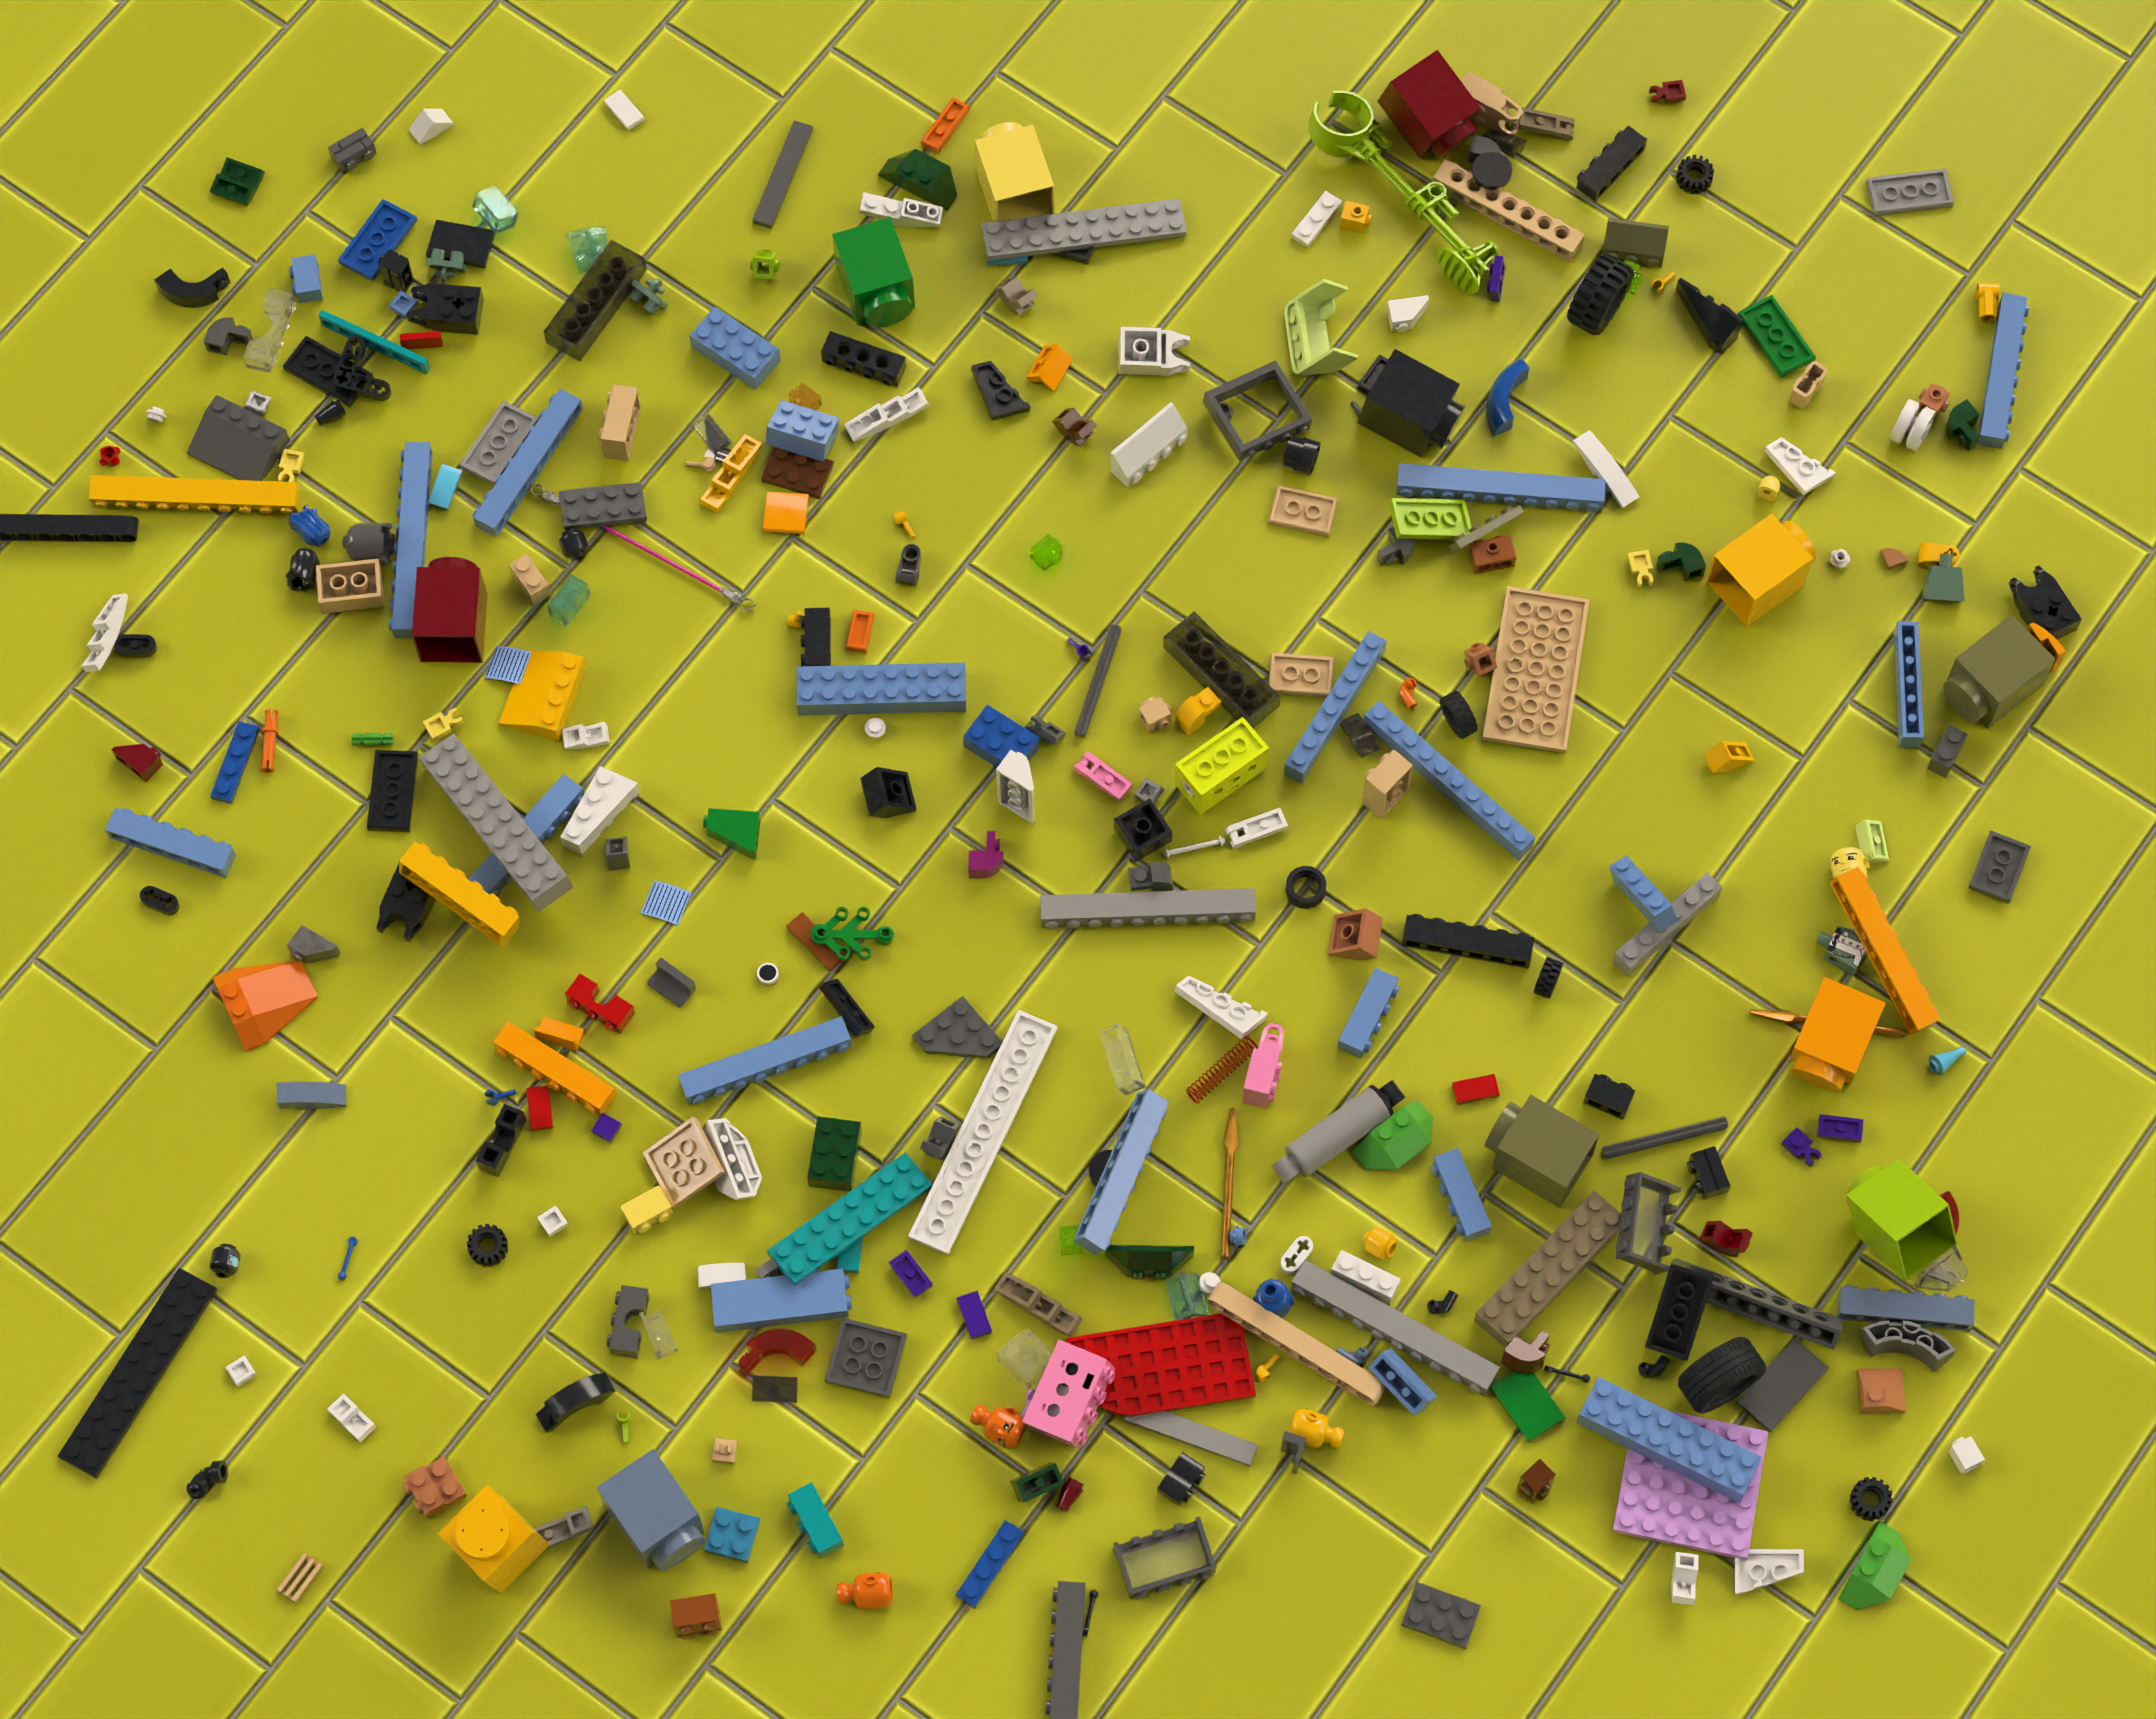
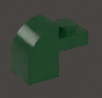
(1960, 423)
(1686, 558)

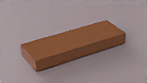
(801, 928)

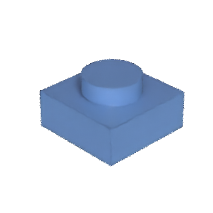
(402, 304)

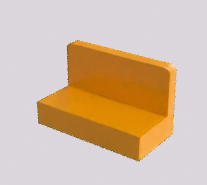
(1050, 366)
(559, 1033)

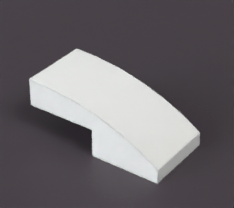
(586, 737)
(720, 1273)
(351, 1418)

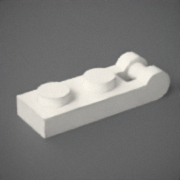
(1256, 827)

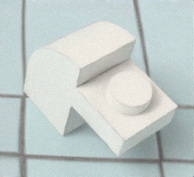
(1684, 1578)

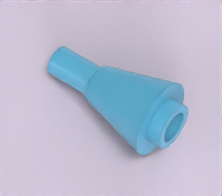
(1941, 1062)

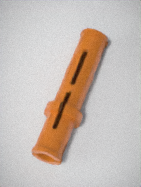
(270, 731)

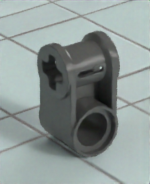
(909, 569)

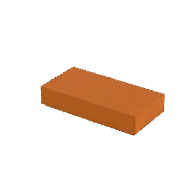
(860, 631)

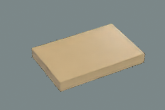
(1303, 511)
(1301, 674)

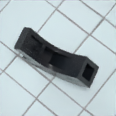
(192, 294)
(574, 1397)

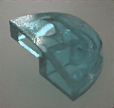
(586, 246)

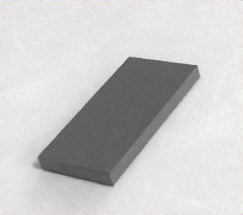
(1782, 1385)

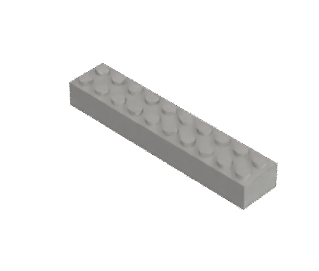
(496, 822)

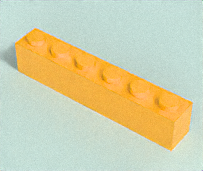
(554, 1068)

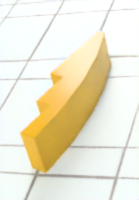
(731, 473)

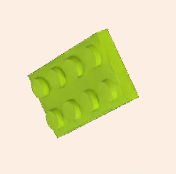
(1429, 518)

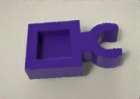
(1799, 1144)

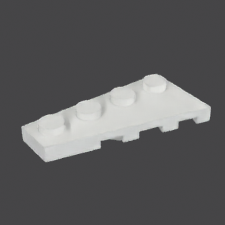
(1220, 1007)

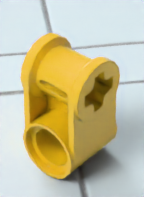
(1930, 554)

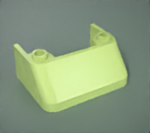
(1308, 333)

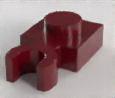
(1671, 91)

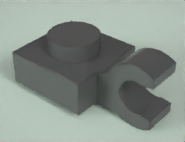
(1048, 731)

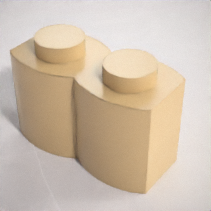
(1808, 384)

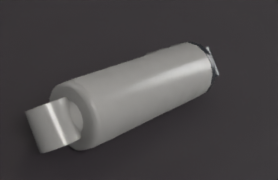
(1338, 1131)

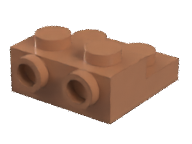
(433, 1487)

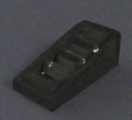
(1507, 143)

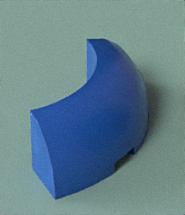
(1498, 409)

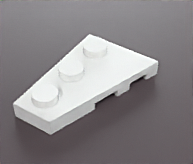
(1798, 468)
(1767, 1567)

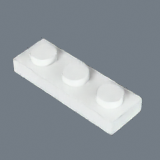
(1316, 219)

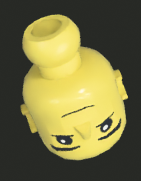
(1848, 859)

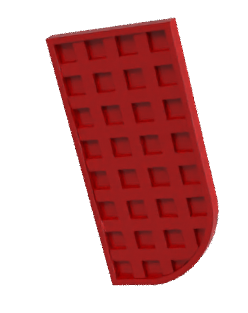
(1173, 1365)

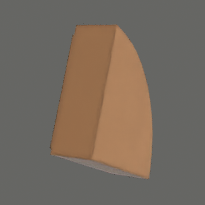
(1893, 558)

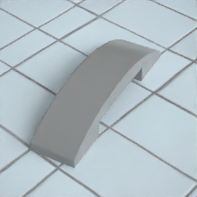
(566, 1528)

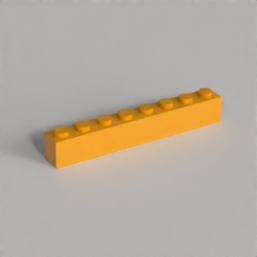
(1884, 950)

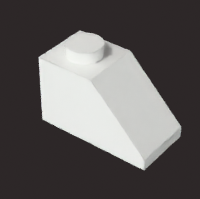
(1406, 312)

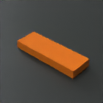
(945, 125)

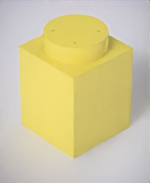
(1013, 172)

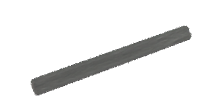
(1097, 681)
(1664, 1137)

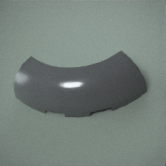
(1907, 1339)

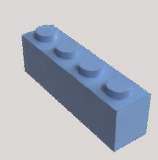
(1643, 893)
(1368, 1013)
(1461, 1195)

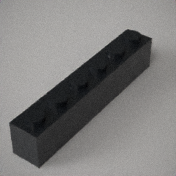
(1468, 941)

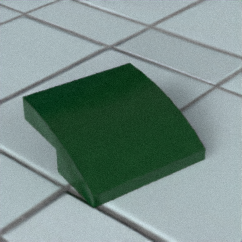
(237, 181)

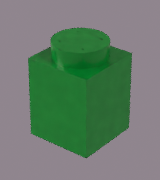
(874, 273)

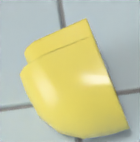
(1769, 488)

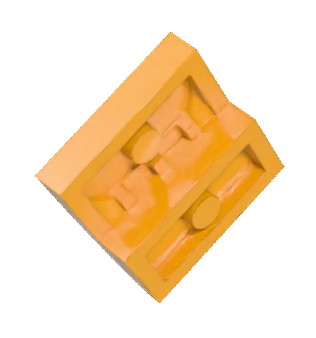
(785, 512)
(2049, 643)

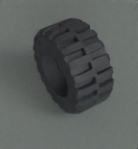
(1600, 294)

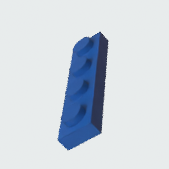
(235, 762)
(990, 1564)

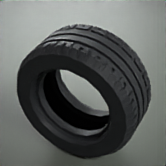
(1721, 1375)

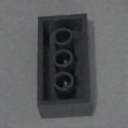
(1680, 1309)

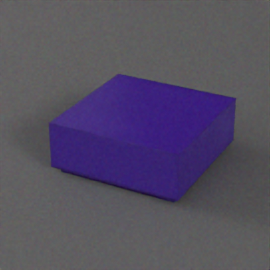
(606, 1127)

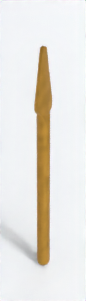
(1789, 1017)
(1230, 1144)

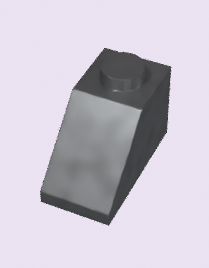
(311, 947)

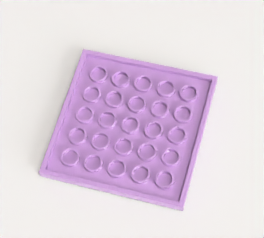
(1683, 1513)

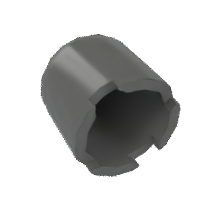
(369, 542)

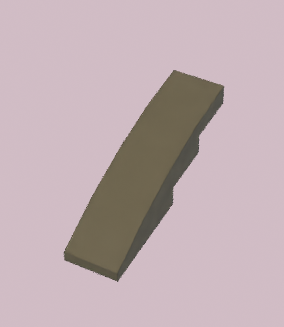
(1037, 1304)

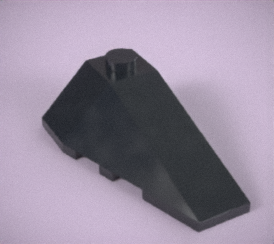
(1716, 323)

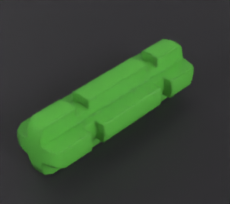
(372, 739)

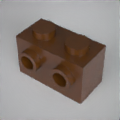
(1536, 1482)

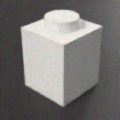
(1966, 1454)

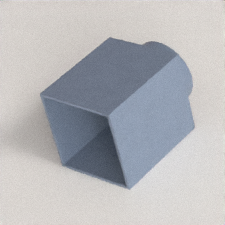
(653, 1512)

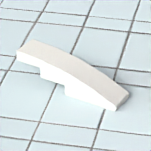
(886, 415)
(1605, 467)
(107, 630)

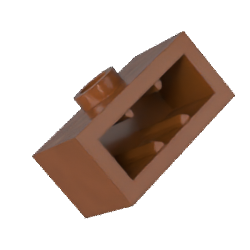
(1492, 554)

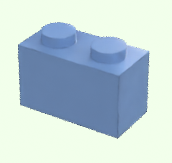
(306, 278)

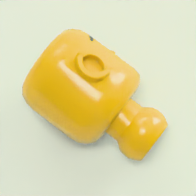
(1315, 1429)

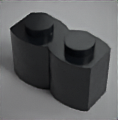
(1181, 1479)

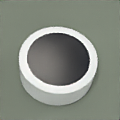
(767, 973)

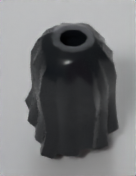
(302, 570)

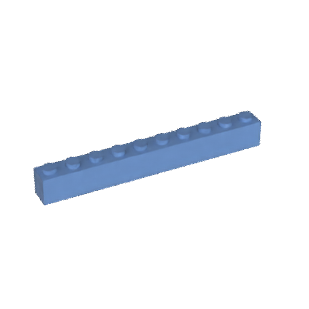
(1501, 487)
(411, 533)
(1449, 781)

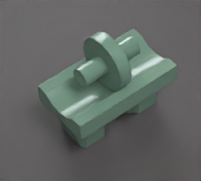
(455, 264)
(640, 291)

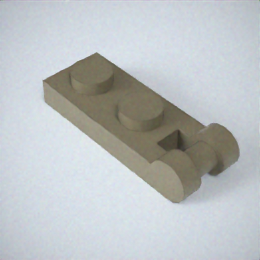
(1546, 123)

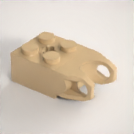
(1493, 104)

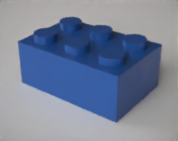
(995, 735)

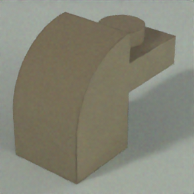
(1015, 295)

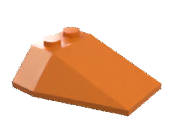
(264, 998)

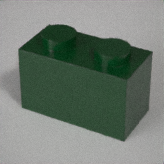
(1037, 1482)

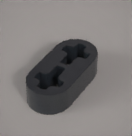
(160, 895)

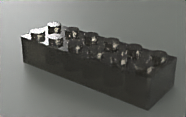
(595, 300)
(1221, 669)

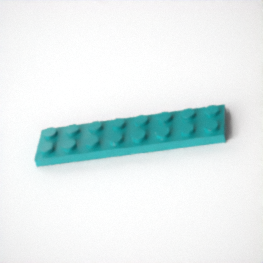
(849, 1219)

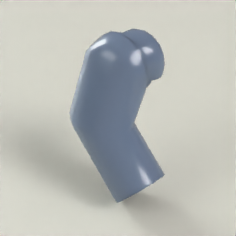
(1356, 1357)

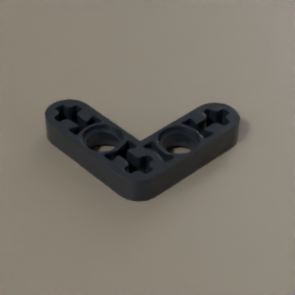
(353, 378)

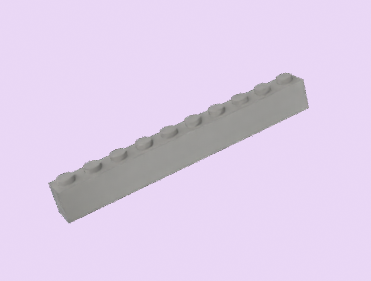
(1147, 908)
(1394, 1327)

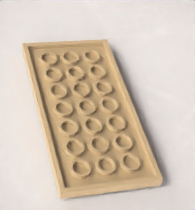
(1536, 669)

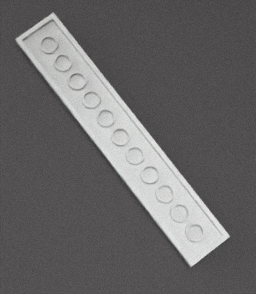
(983, 1132)

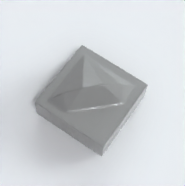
(257, 403)
(1149, 790)

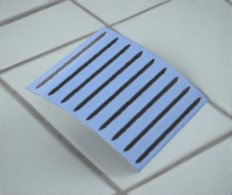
(508, 664)
(666, 902)

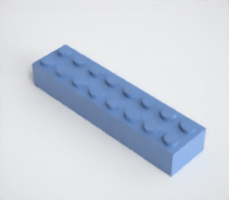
(881, 688)
(1669, 1440)

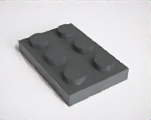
(1999, 867)
(1441, 1615)

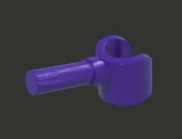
(1081, 649)

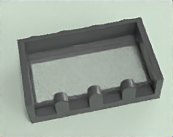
(1644, 1222)
(1165, 1559)

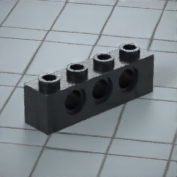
(857, 350)

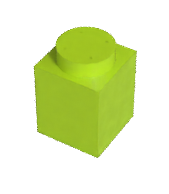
(1900, 1218)

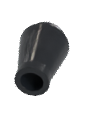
(330, 413)

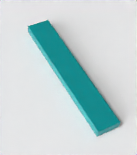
(375, 342)

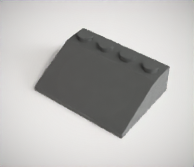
(237, 441)

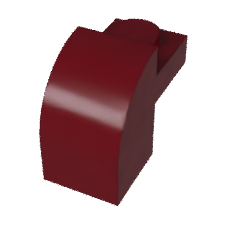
(1725, 1239)

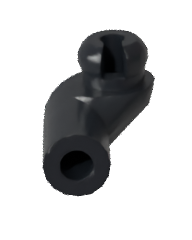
(1444, 1306)
(1653, 1370)

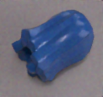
(310, 526)

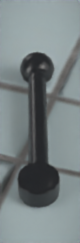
(1585, 1378)
(1093, 1594)

